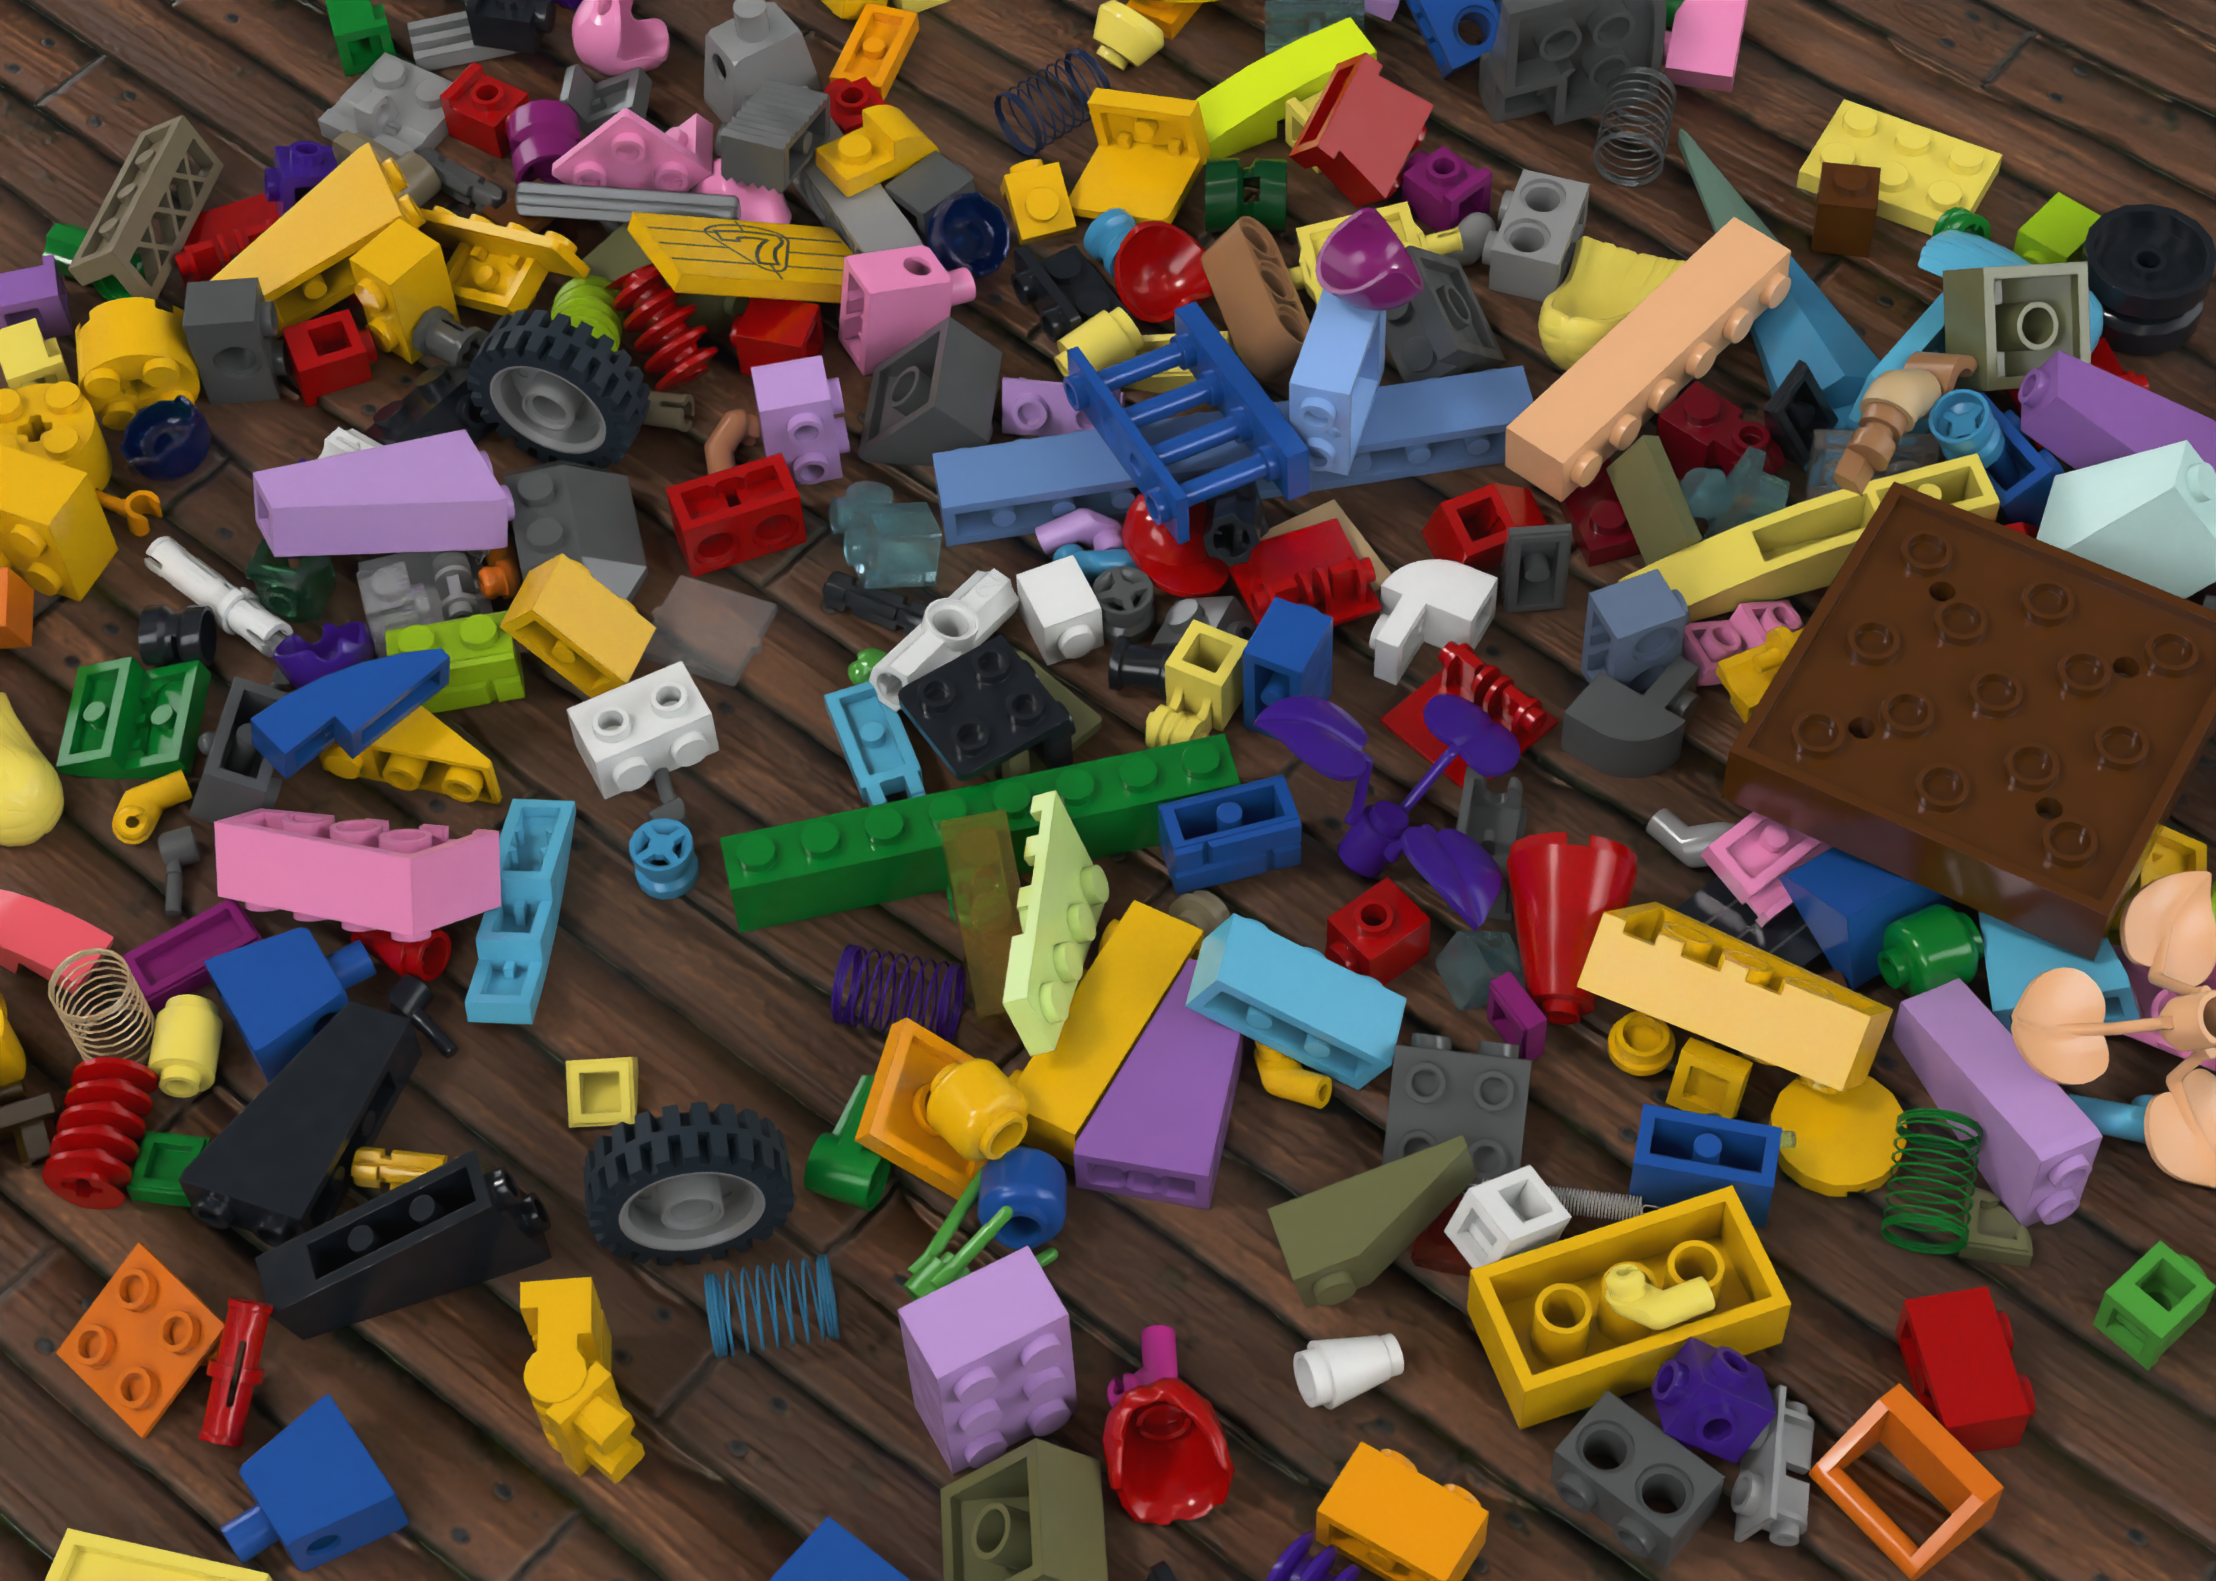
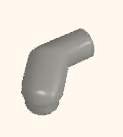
(1473, 234)
(1683, 840)

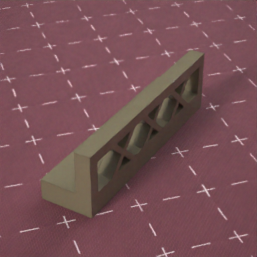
(141, 194)

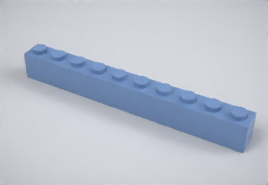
(1408, 433)

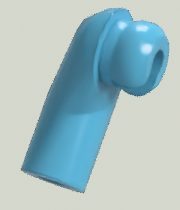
(2116, 1118)

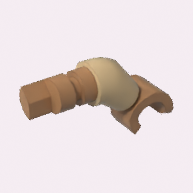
(1892, 408)

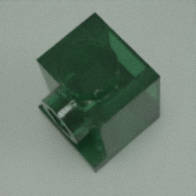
(292, 592)

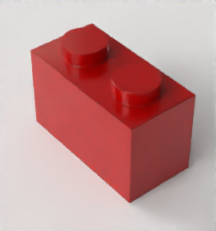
(1964, 1367)

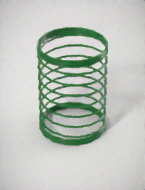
(1939, 1143)

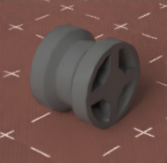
(1132, 591)

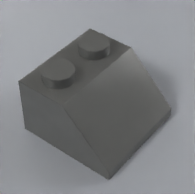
(931, 397)

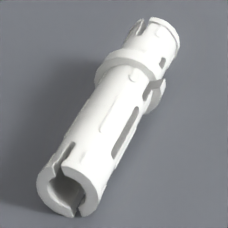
(233, 608)

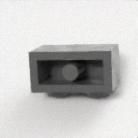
(235, 772)

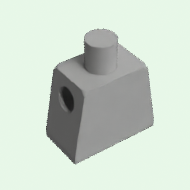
(752, 48)

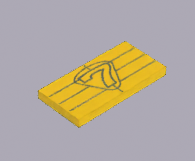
(743, 257)

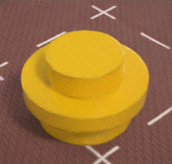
(1641, 1044)

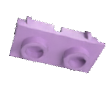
(1041, 408)

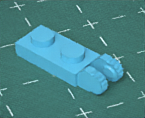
(874, 744)

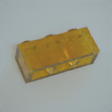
(984, 901)

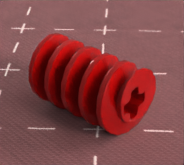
(664, 327)
(99, 1131)

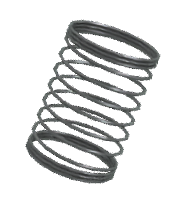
(1640, 136)

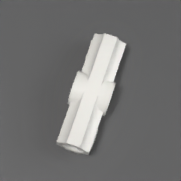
(946, 632)

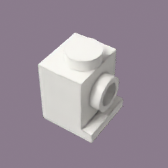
(1506, 1218)

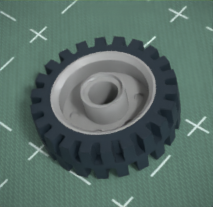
(558, 389)
(688, 1184)

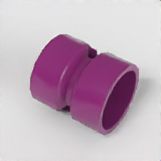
(540, 136)

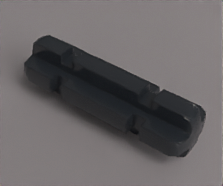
(874, 605)

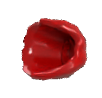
(1166, 1453)

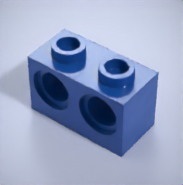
(1439, 27)

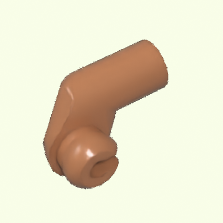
(731, 430)

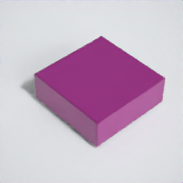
(1516, 1016)

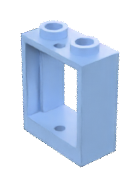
(1336, 381)

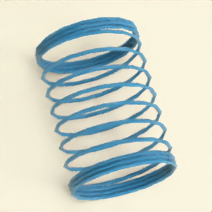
(716, 1301)

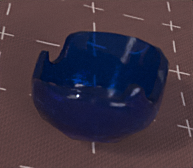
(969, 234)
(166, 440)

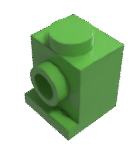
(2154, 1304)

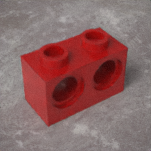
(736, 514)

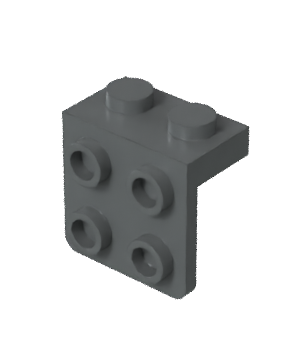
(1459, 1093)

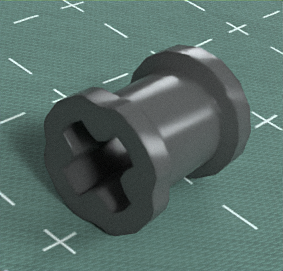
(446, 338)

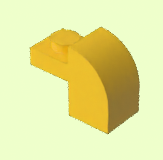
(875, 152)

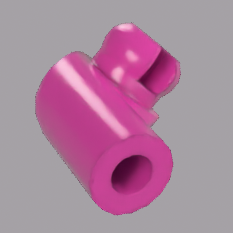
(1158, 1361)

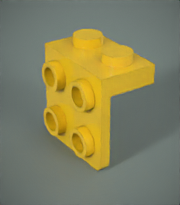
(1143, 157)

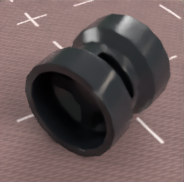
(177, 635)

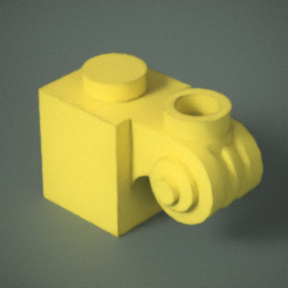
(1200, 686)

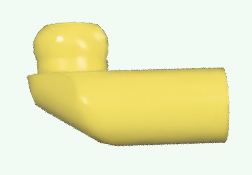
(1651, 1306)

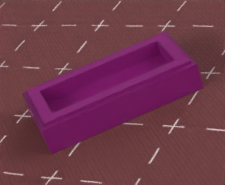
(174, 960)

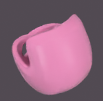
(614, 41)

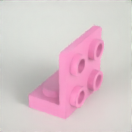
(639, 155)

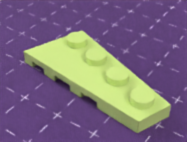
(1057, 926)

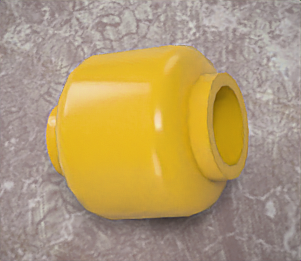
(977, 1109)

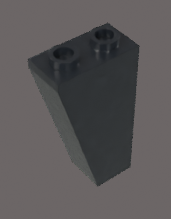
(294, 1145)
(406, 1247)

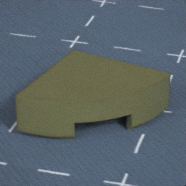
(1994, 1232)

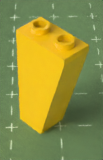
(308, 249)

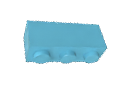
(1296, 1001)

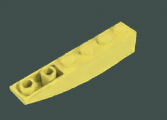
(1806, 542)

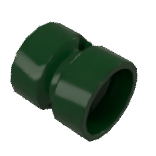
(1226, 188)

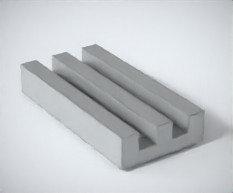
(447, 42)

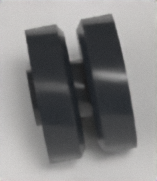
(2149, 276)

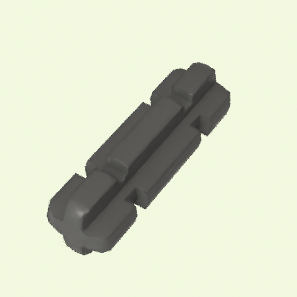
(464, 183)

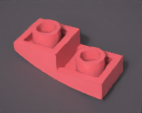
(44, 936)

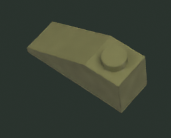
(1362, 1224)

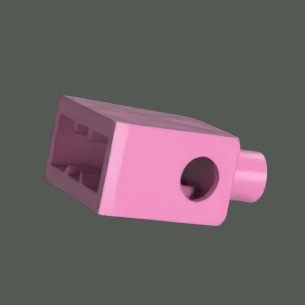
(894, 300)

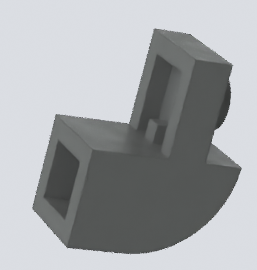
(1628, 731)

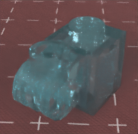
(886, 540)

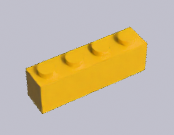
(1105, 1021)

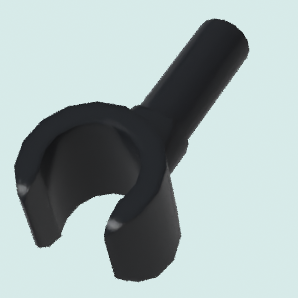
(409, 1000)

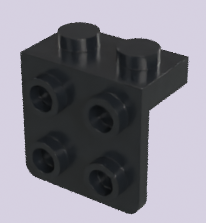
(988, 711)

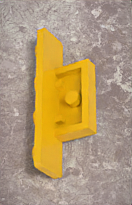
(499, 265)

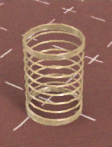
(92, 1020)

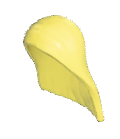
(1596, 296)
(28, 784)

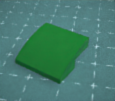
(133, 720)

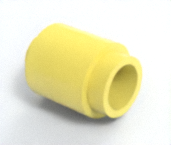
(1103, 340)
(186, 1045)

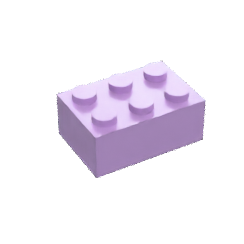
(990, 1360)

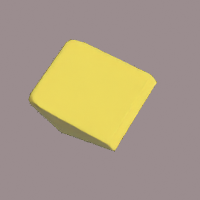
(602, 1091)

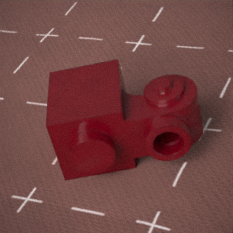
(1711, 434)

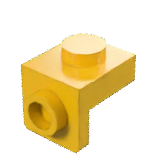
(1037, 201)

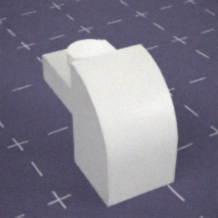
(1430, 604)

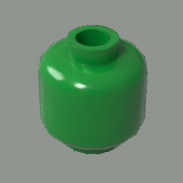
(1930, 950)

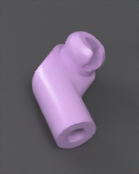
(1080, 526)

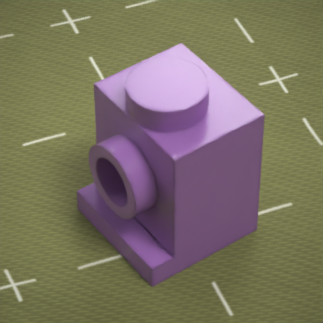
(36, 294)

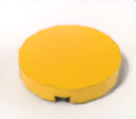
(1840, 1137)

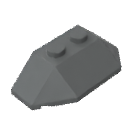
(582, 515)

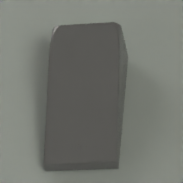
(1535, 567)

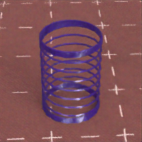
(854, 952)

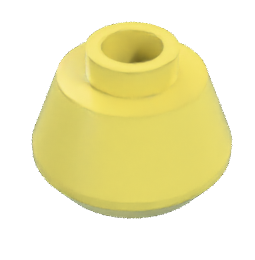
(1125, 35)

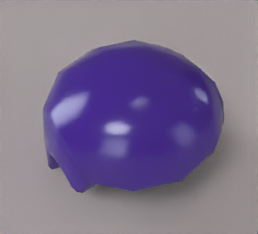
(335, 651)

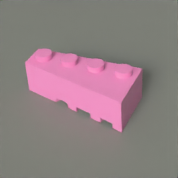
(357, 871)

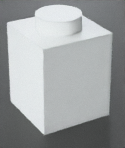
(1060, 610)

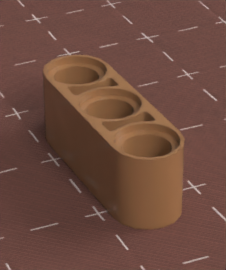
(1256, 298)

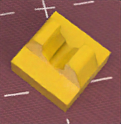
(1709, 1080)

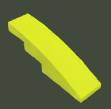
(1250, 103)

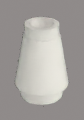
(1345, 1367)

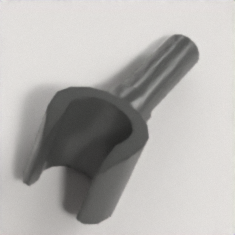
(671, 805)
(177, 849)

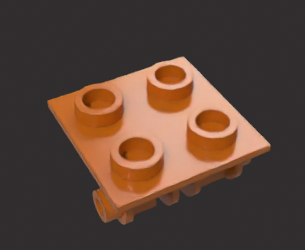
(142, 1340)

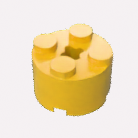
(133, 358)
(57, 426)

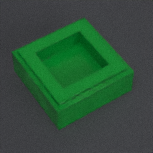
(160, 1166)

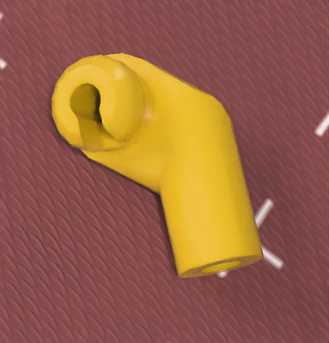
(144, 804)

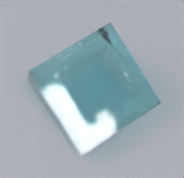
(1473, 961)

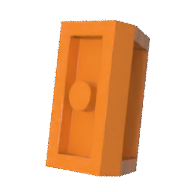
(1932, 1458)

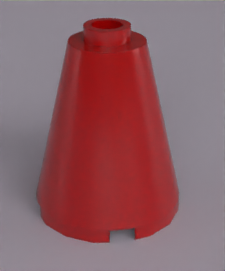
(1557, 910)

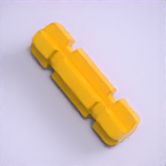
(374, 1168)

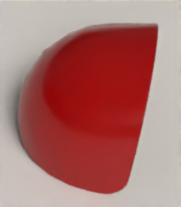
(1160, 271)

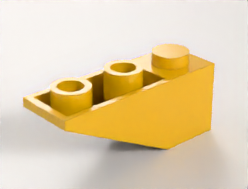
(422, 756)

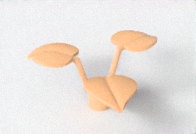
(2063, 1013)

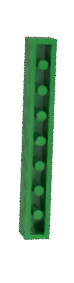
(897, 849)

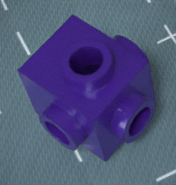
(296, 172)
(1712, 1399)

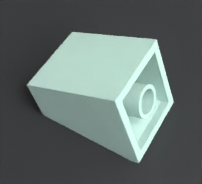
(2140, 517)

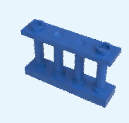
(1220, 381)

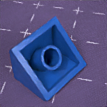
(1850, 906)

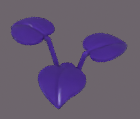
(1378, 834)

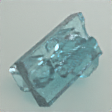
(1294, 19)
(1735, 499)

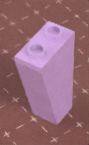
(386, 500)
(2034, 1135)

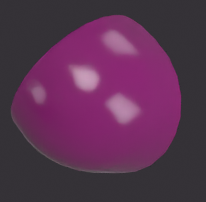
(1368, 264)

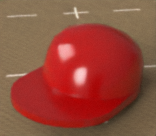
(1172, 567)

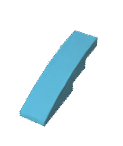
(520, 934)

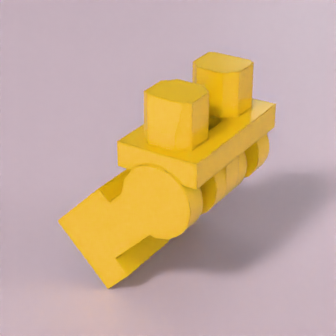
(573, 1378)

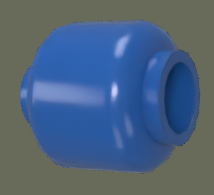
(1035, 1190)

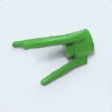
(934, 1273)

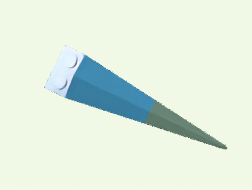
(1805, 322)

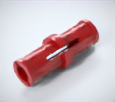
(225, 1420)

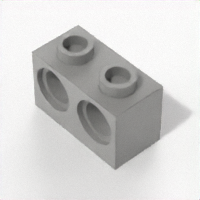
(1536, 235)

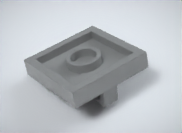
(392, 106)

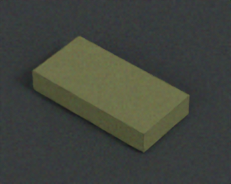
(1653, 500)

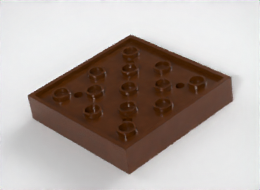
(1985, 719)

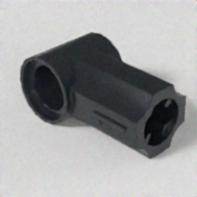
(1234, 524)

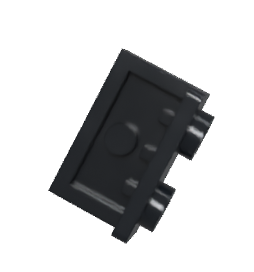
(434, 407)

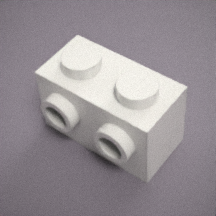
(642, 729)

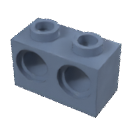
(1634, 630)

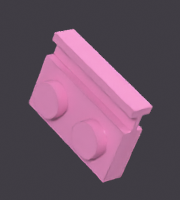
(1755, 857)

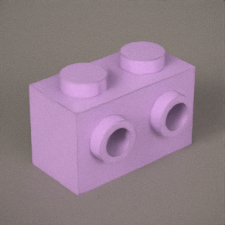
(798, 418)

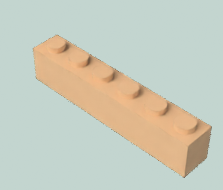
(1647, 359)

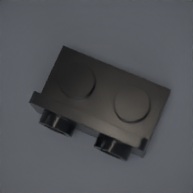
(1061, 290)

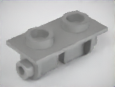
(1763, 1492)

